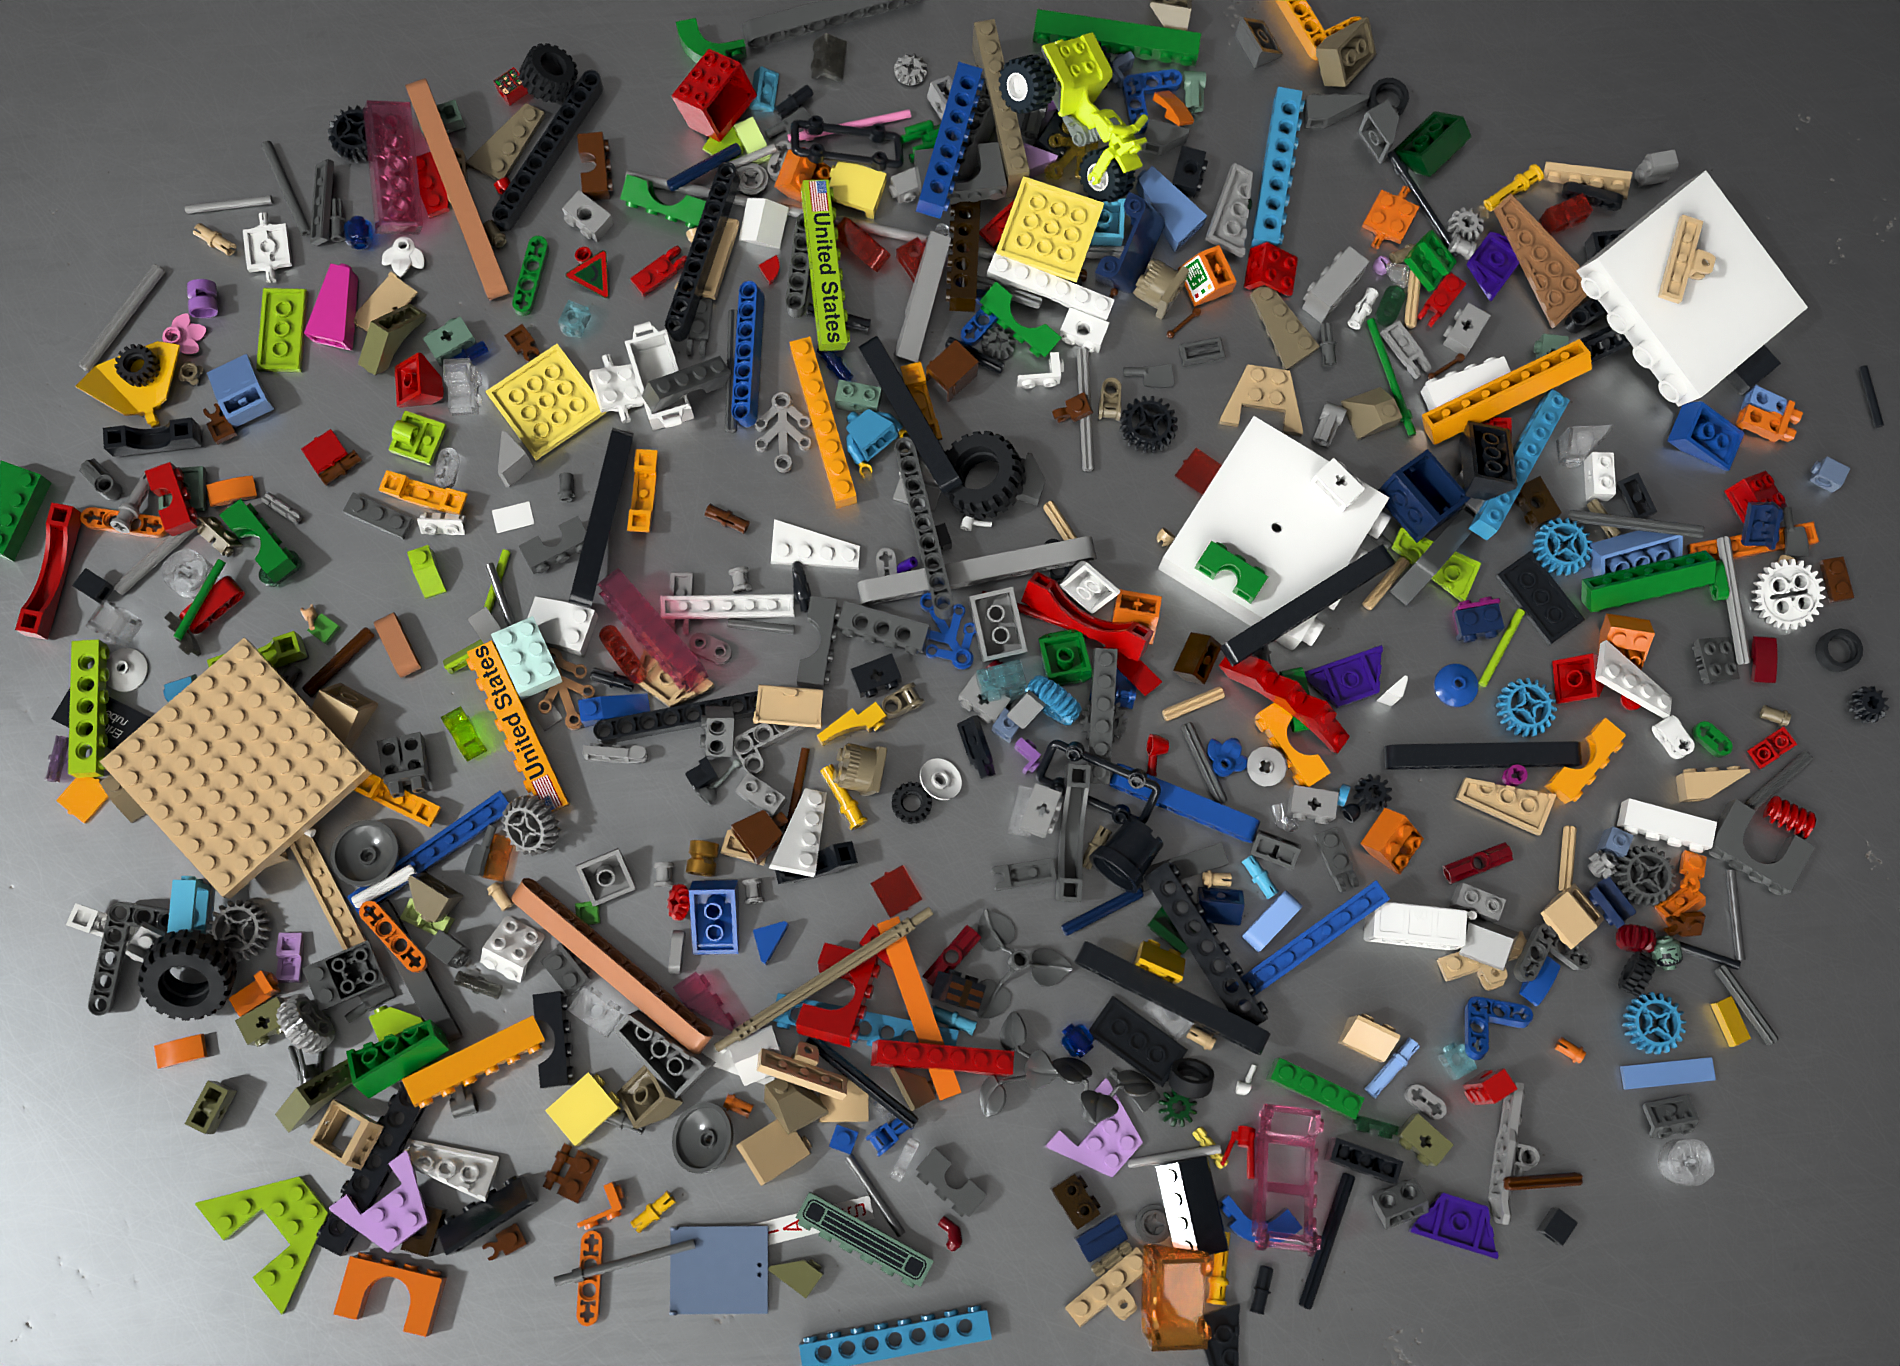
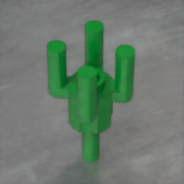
(923, 130)

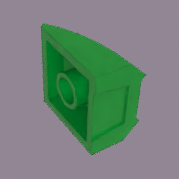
(1065, 657)

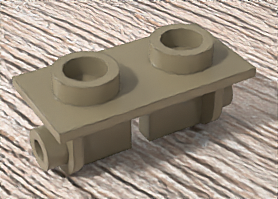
(225, 540)

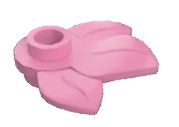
(187, 334)

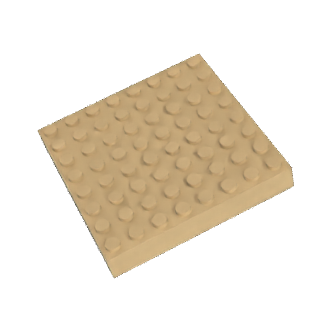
(235, 768)

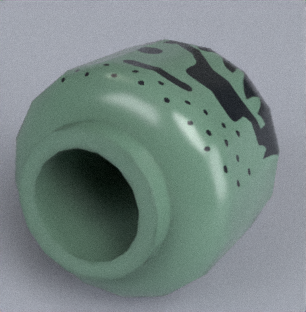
(1667, 952)

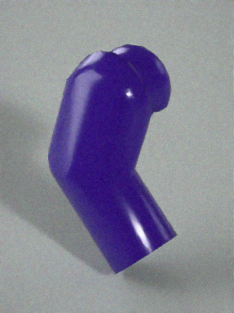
(907, 565)

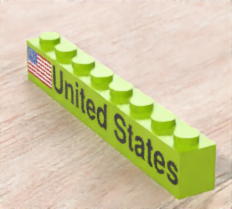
(823, 265)

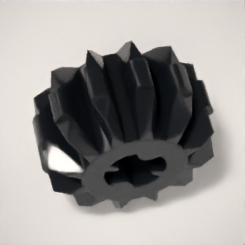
(1874, 699)
(1379, 790)

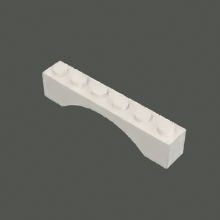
(1049, 286)

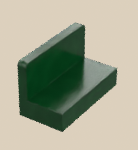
(1165, 929)

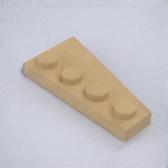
(1601, 178)
(1513, 805)

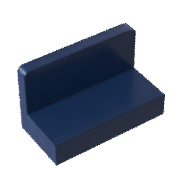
(1221, 905)
(1101, 1238)

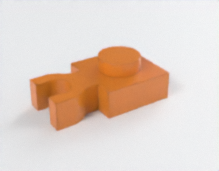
(1693, 868)

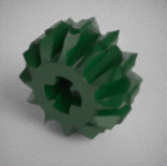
(1180, 1115)

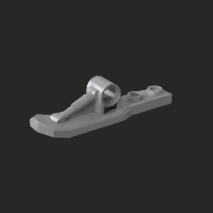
(1508, 1156)

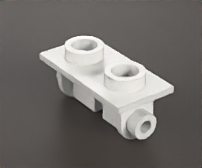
(433, 524)

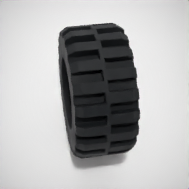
(1005, 486)
(183, 998)

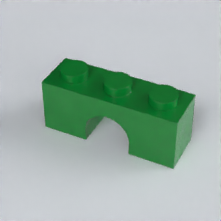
(1249, 578)

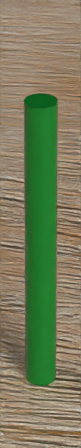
(199, 599)

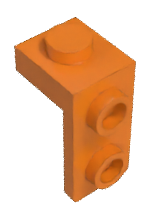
(255, 993)
(615, 1195)

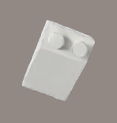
(1088, 587)
(564, 624)

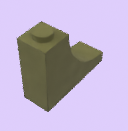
(386, 336)
(313, 1096)

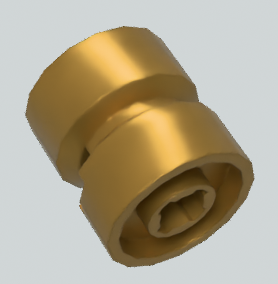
(702, 858)

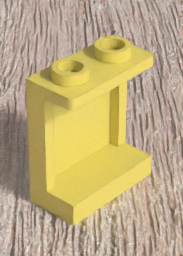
(857, 186)
(583, 1108)

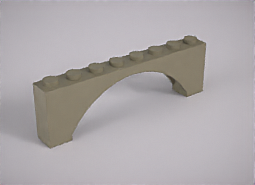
(989, 57)

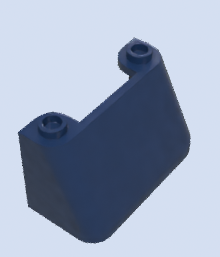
(1138, 250)

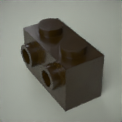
(1197, 658)
(1075, 1200)

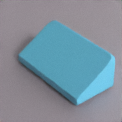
(765, 85)

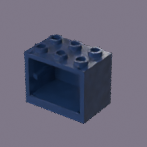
(1423, 495)

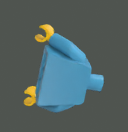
(870, 435)

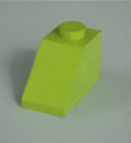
(427, 571)
(392, 1021)

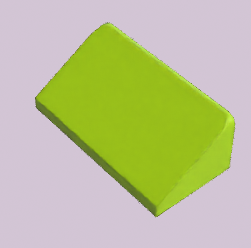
(458, 660)

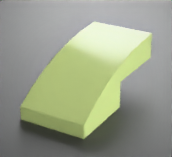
(751, 138)
(413, 917)

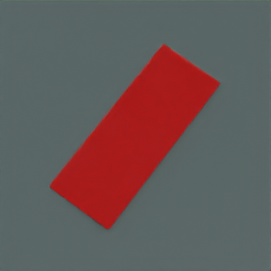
(1137, 673)

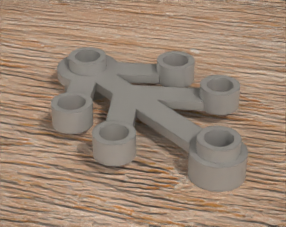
(781, 428)

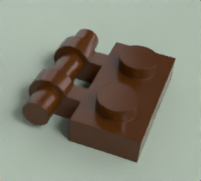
(577, 1177)

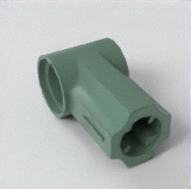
(1194, 88)

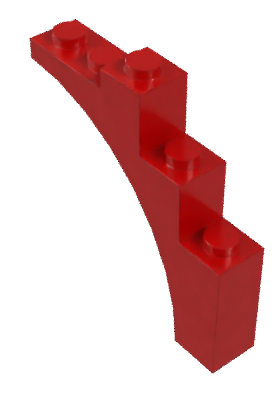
(1289, 695)

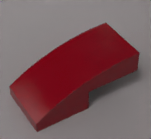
(1764, 659)

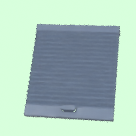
(720, 1271)

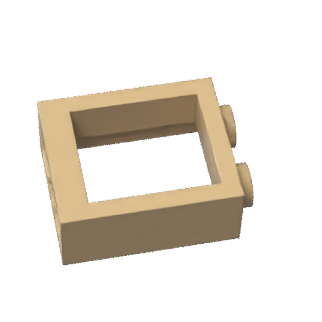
(361, 1142)

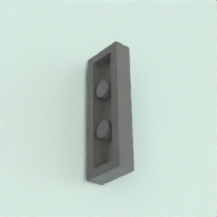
(378, 515)

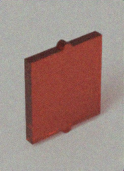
(1198, 471)
(896, 891)

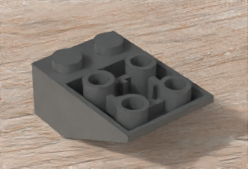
(344, 975)

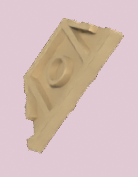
(662, 687)

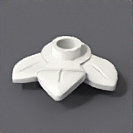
(403, 258)

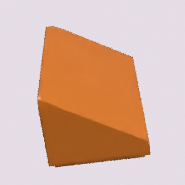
(1680, 902)

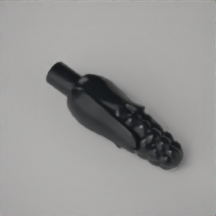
(800, 586)

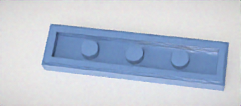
(1667, 1073)

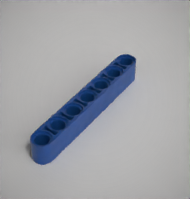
(748, 363)
(1193, 807)

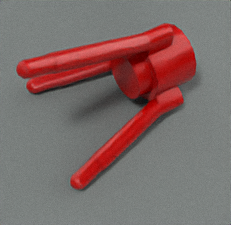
(1245, 1137)

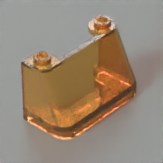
(1174, 1298)

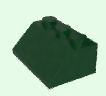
(1433, 142)

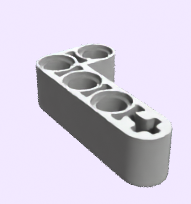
(757, 745)

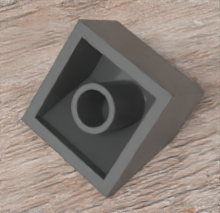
(1379, 129)

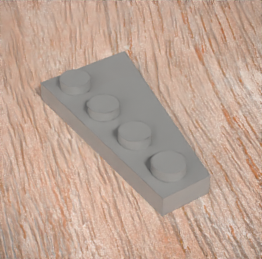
(1232, 211)

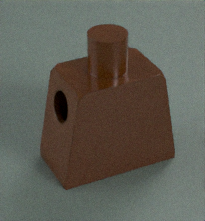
(759, 834)

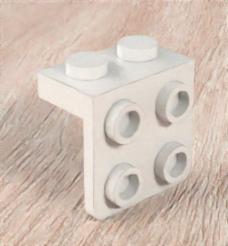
(511, 948)

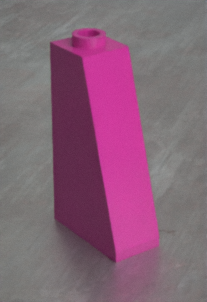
(335, 309)

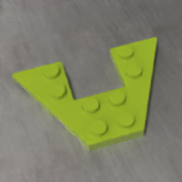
(294, 1212)

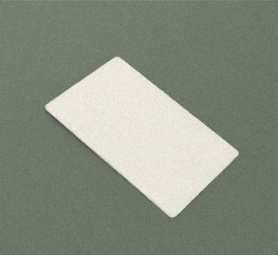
(513, 517)

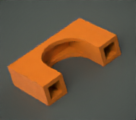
(424, 1290)

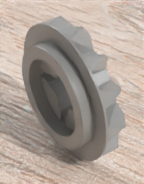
(915, 76)
(752, 170)

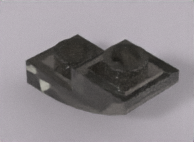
(189, 642)

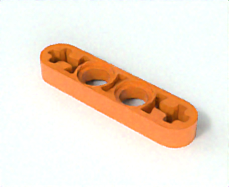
(106, 514)
(391, 938)
(595, 1280)

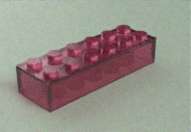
(393, 167)
(652, 631)

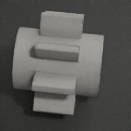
(1602, 864)

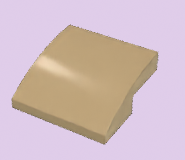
(851, 1109)

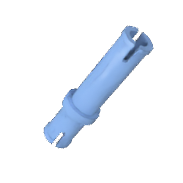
(1388, 1072)

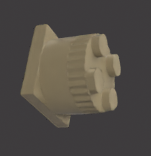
(1161, 286)
(860, 768)

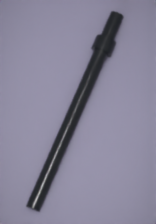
(1402, 171)

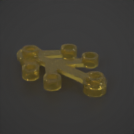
(1068, 156)

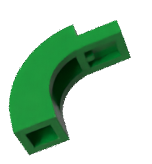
(696, 45)

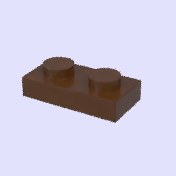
(1836, 579)

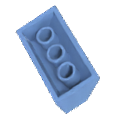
(1633, 550)

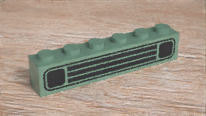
(864, 1239)

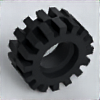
(129, 357)
(906, 815)
(1637, 974)

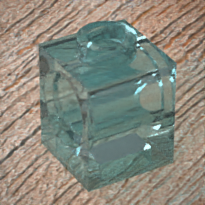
(571, 311)
(1466, 1065)

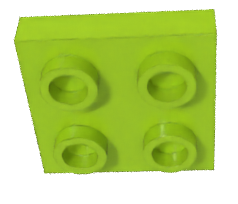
(417, 437)

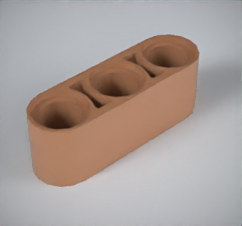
(397, 645)

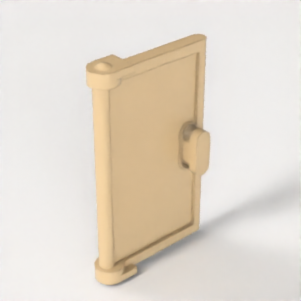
(388, 296)
(787, 709)

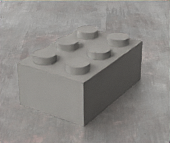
(1334, 284)
(997, 624)

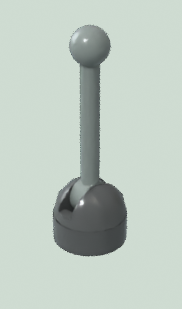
(709, 793)

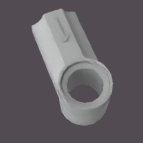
(1330, 420)

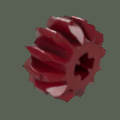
(1636, 938)

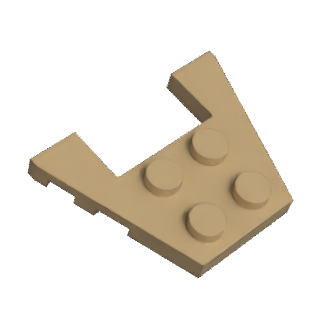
(1265, 390)

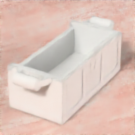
(651, 359)
(1418, 926)

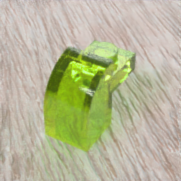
(464, 733)

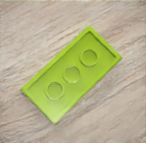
(282, 330)

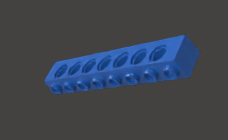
(949, 140)

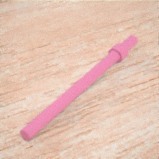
(805, 135)

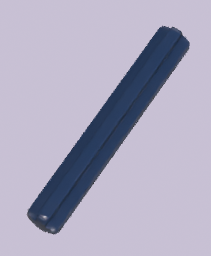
(703, 167)
(1100, 911)

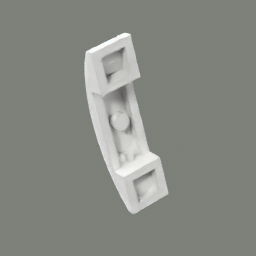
(94, 922)

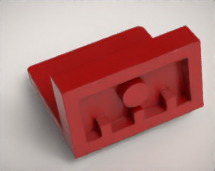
(1271, 268)
(1754, 489)

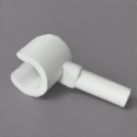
(968, 522)
(1244, 1087)

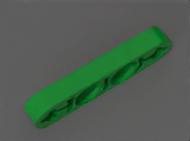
(529, 275)

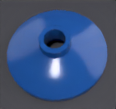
(1449, 692)

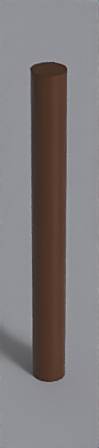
(798, 783)

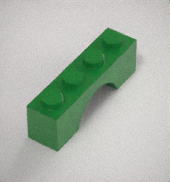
(640, 192)
(997, 302)
(271, 557)
(1315, 1087)

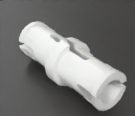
(1363, 308)

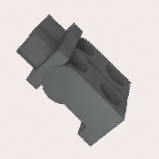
(404, 763)

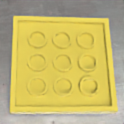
(1050, 229)
(545, 401)

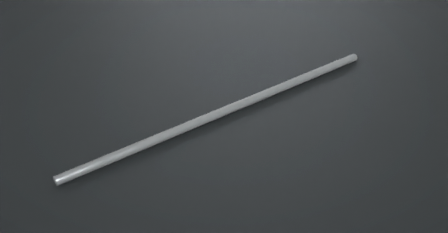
(795, 211)

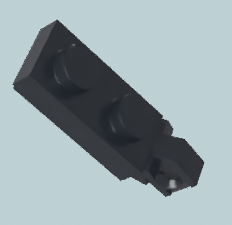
(976, 746)

